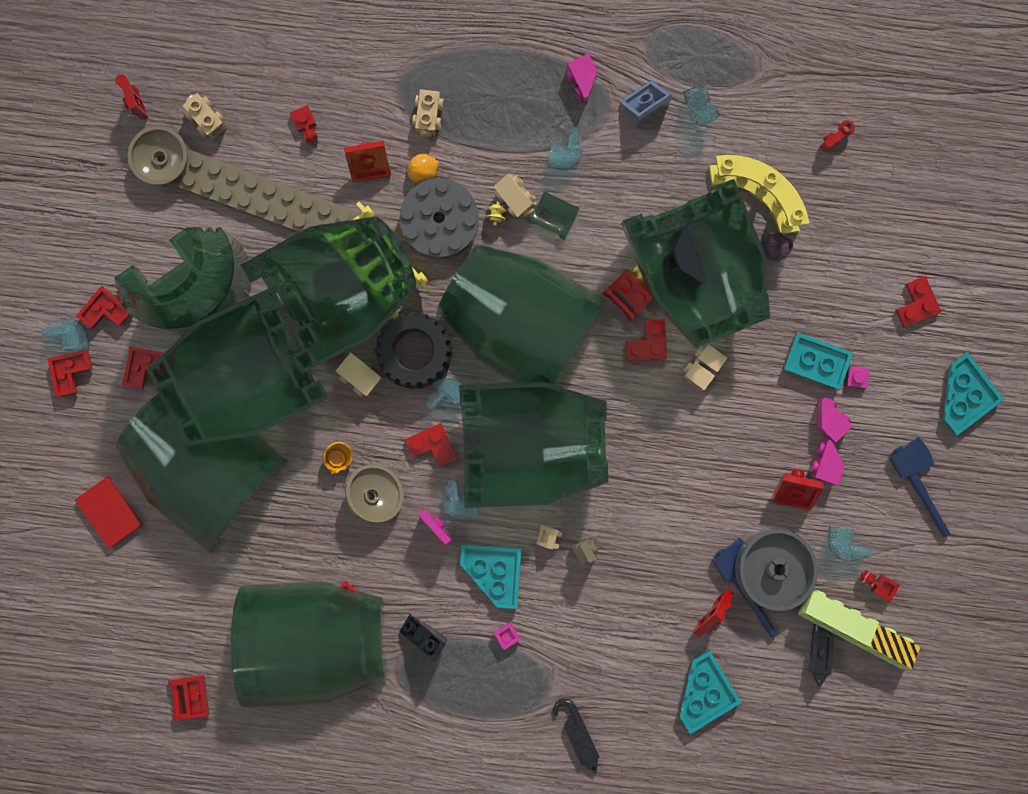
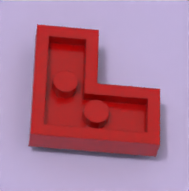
(923, 303)
(102, 304)
(653, 346)
(137, 364)
(63, 369)
(435, 440)
(715, 615)

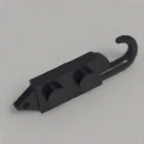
(821, 654)
(579, 735)

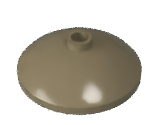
(149, 147)
(381, 485)

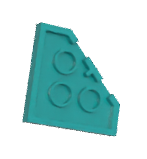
(967, 394)
(494, 571)
(706, 693)

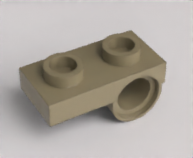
(585, 550)

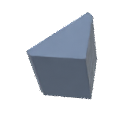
(646, 102)

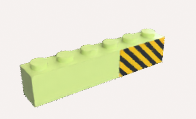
(859, 630)

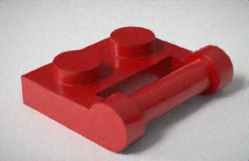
(132, 97)
(632, 289)
(195, 697)

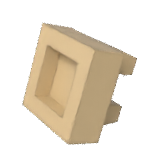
(547, 537)

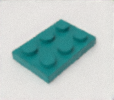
(818, 361)

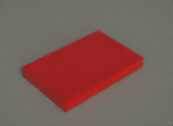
(108, 512)

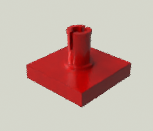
(367, 161)
(797, 491)

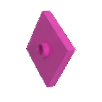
(436, 526)

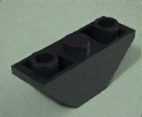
(684, 260)
(423, 636)

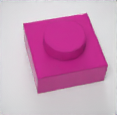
(857, 377)
(507, 635)

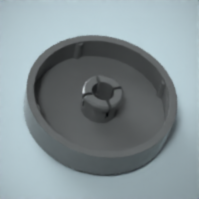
(423, 205)
(796, 569)

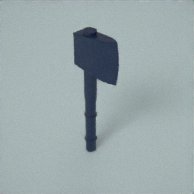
(909, 461)
(725, 564)

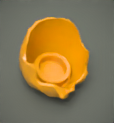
(422, 168)
(337, 457)

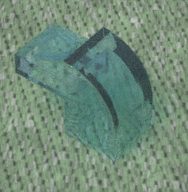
(700, 106)
(566, 157)
(73, 334)
(446, 387)
(456, 506)
(841, 544)

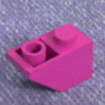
(583, 74)
(830, 421)
(828, 464)

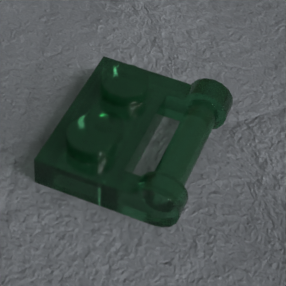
(556, 209)

